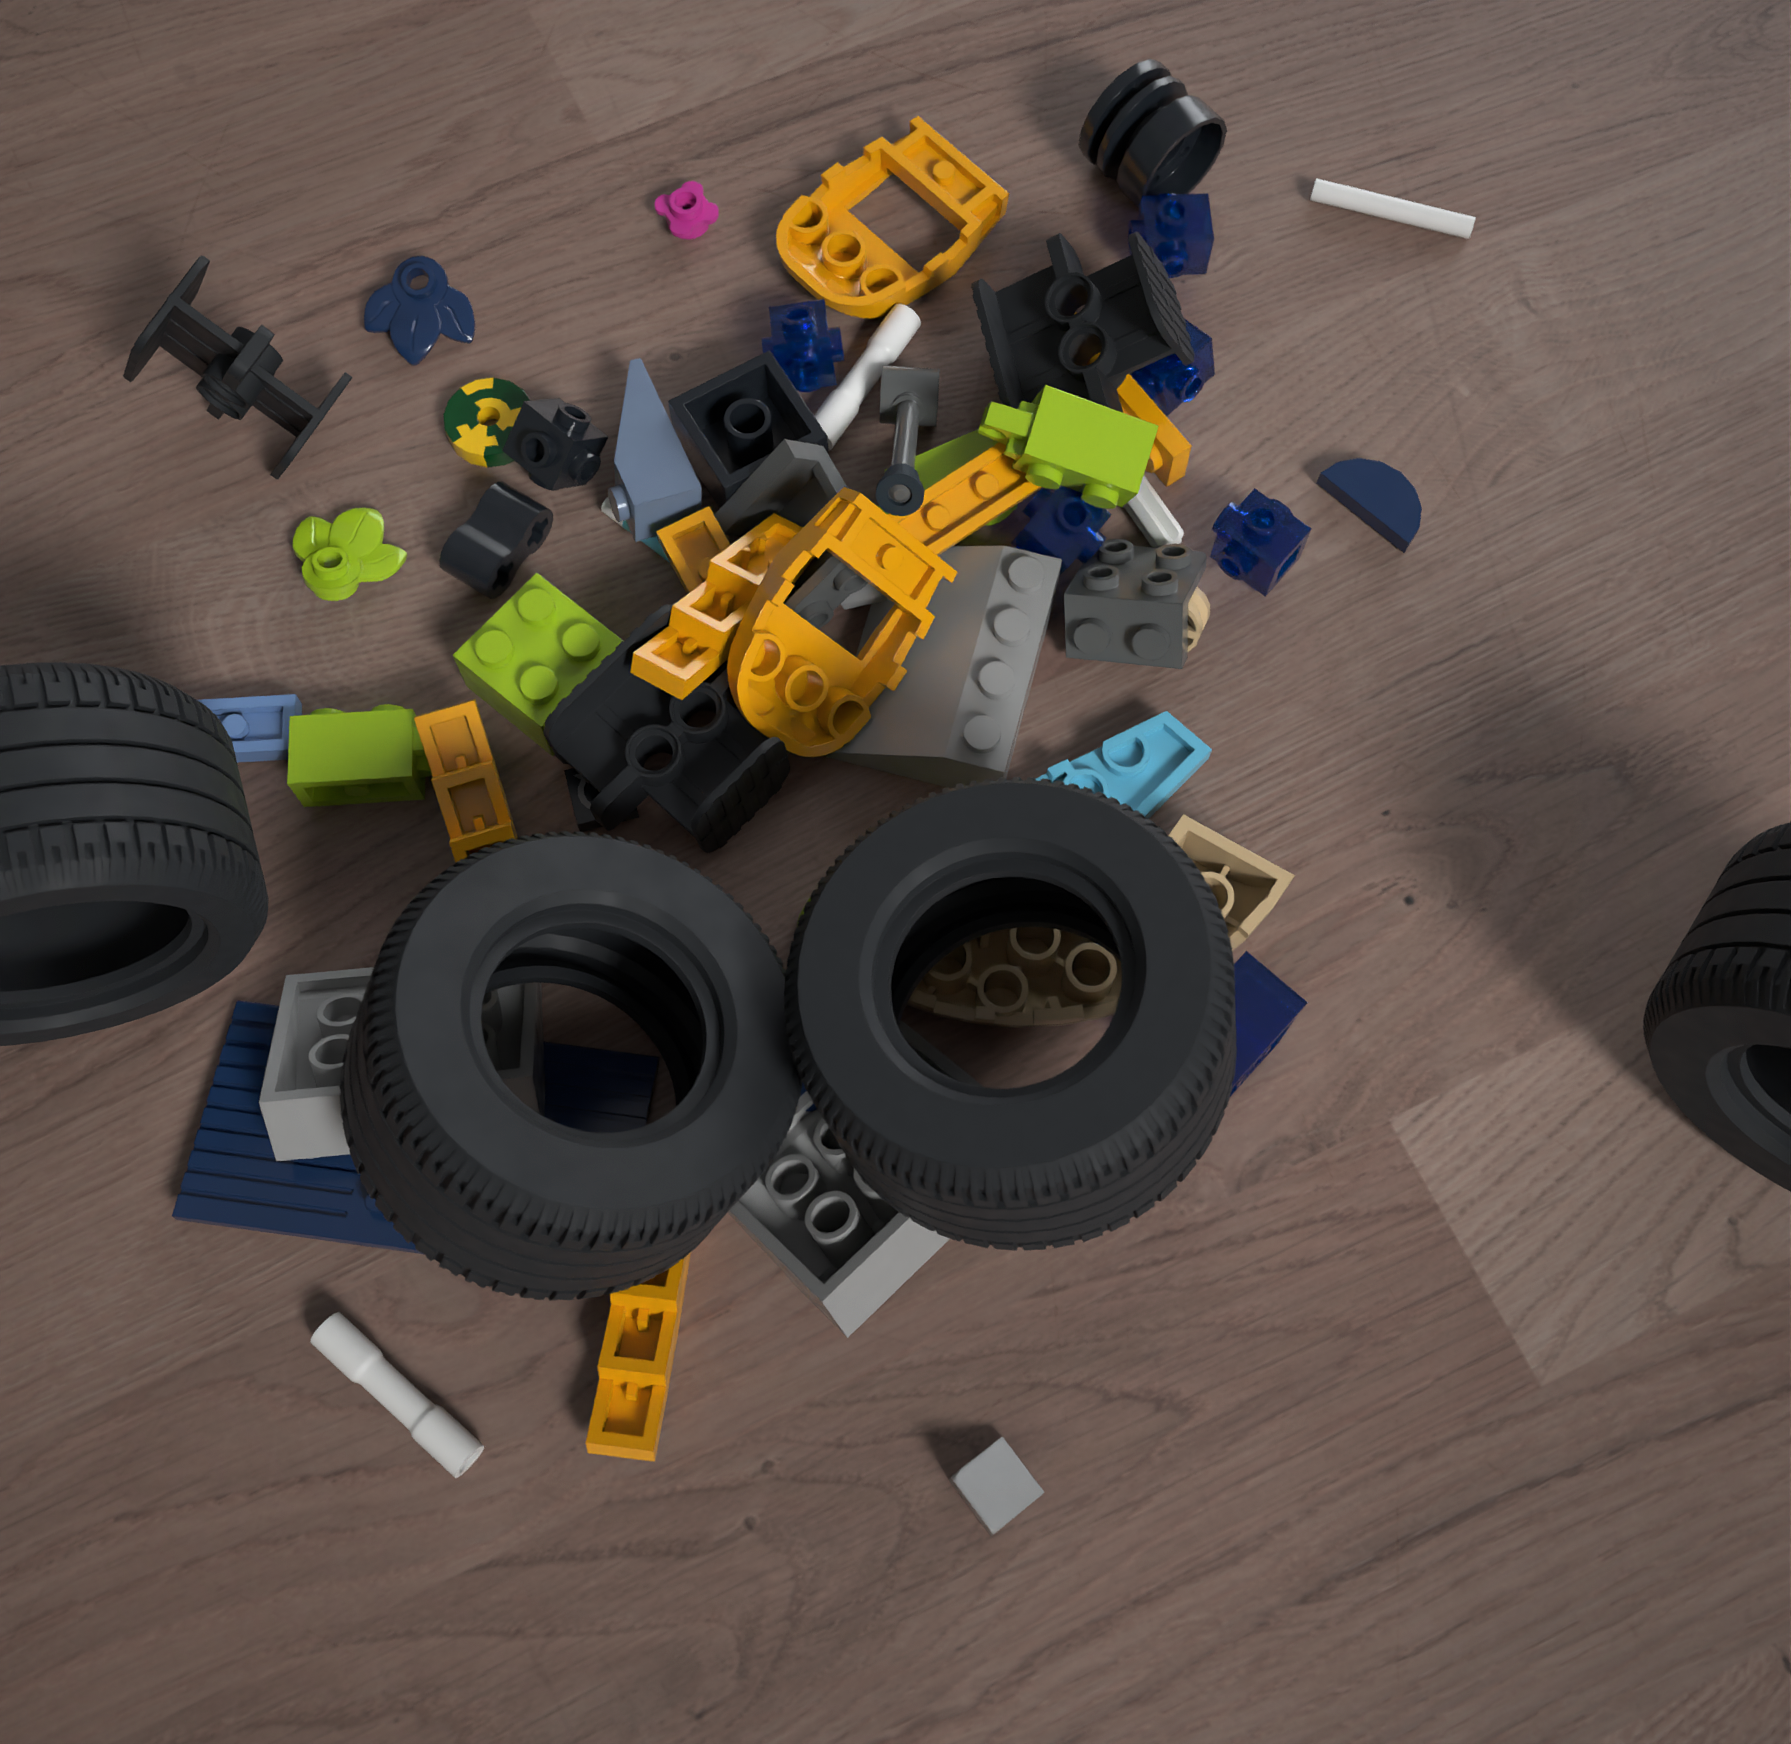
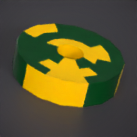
(474, 406)

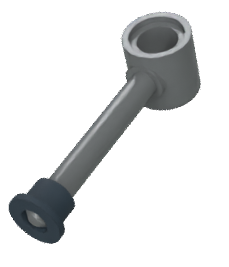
(907, 401)

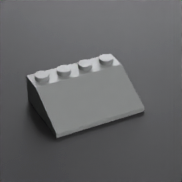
(968, 677)
(310, 1040)
(827, 1223)

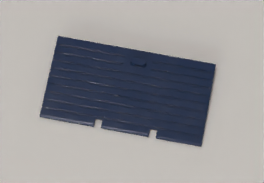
(242, 1186)

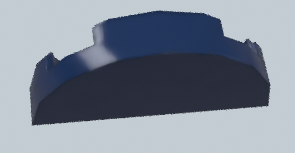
(1376, 496)

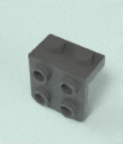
(1132, 604)

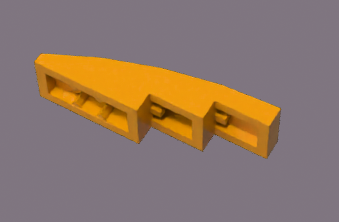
(709, 616)
(465, 778)
(637, 1366)

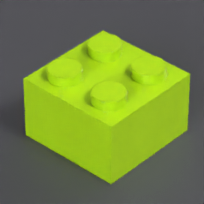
(533, 655)

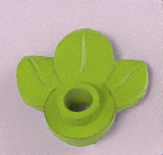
(345, 553)

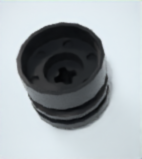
(1151, 133)

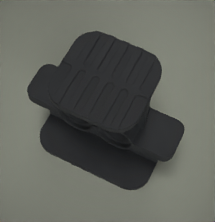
(1040, 342)
(234, 367)
(619, 721)

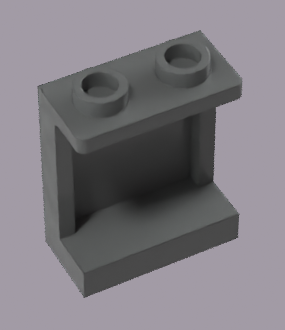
(796, 486)

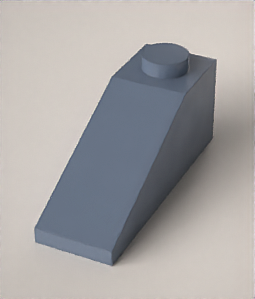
(650, 465)

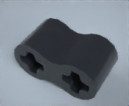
(496, 540)

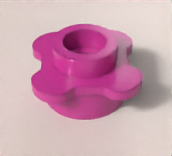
(687, 222)

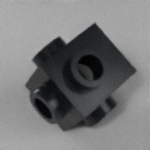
(555, 444)

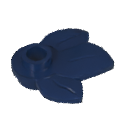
(419, 315)

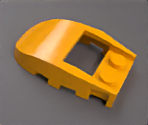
(852, 266)
(796, 678)

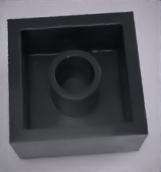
(739, 421)

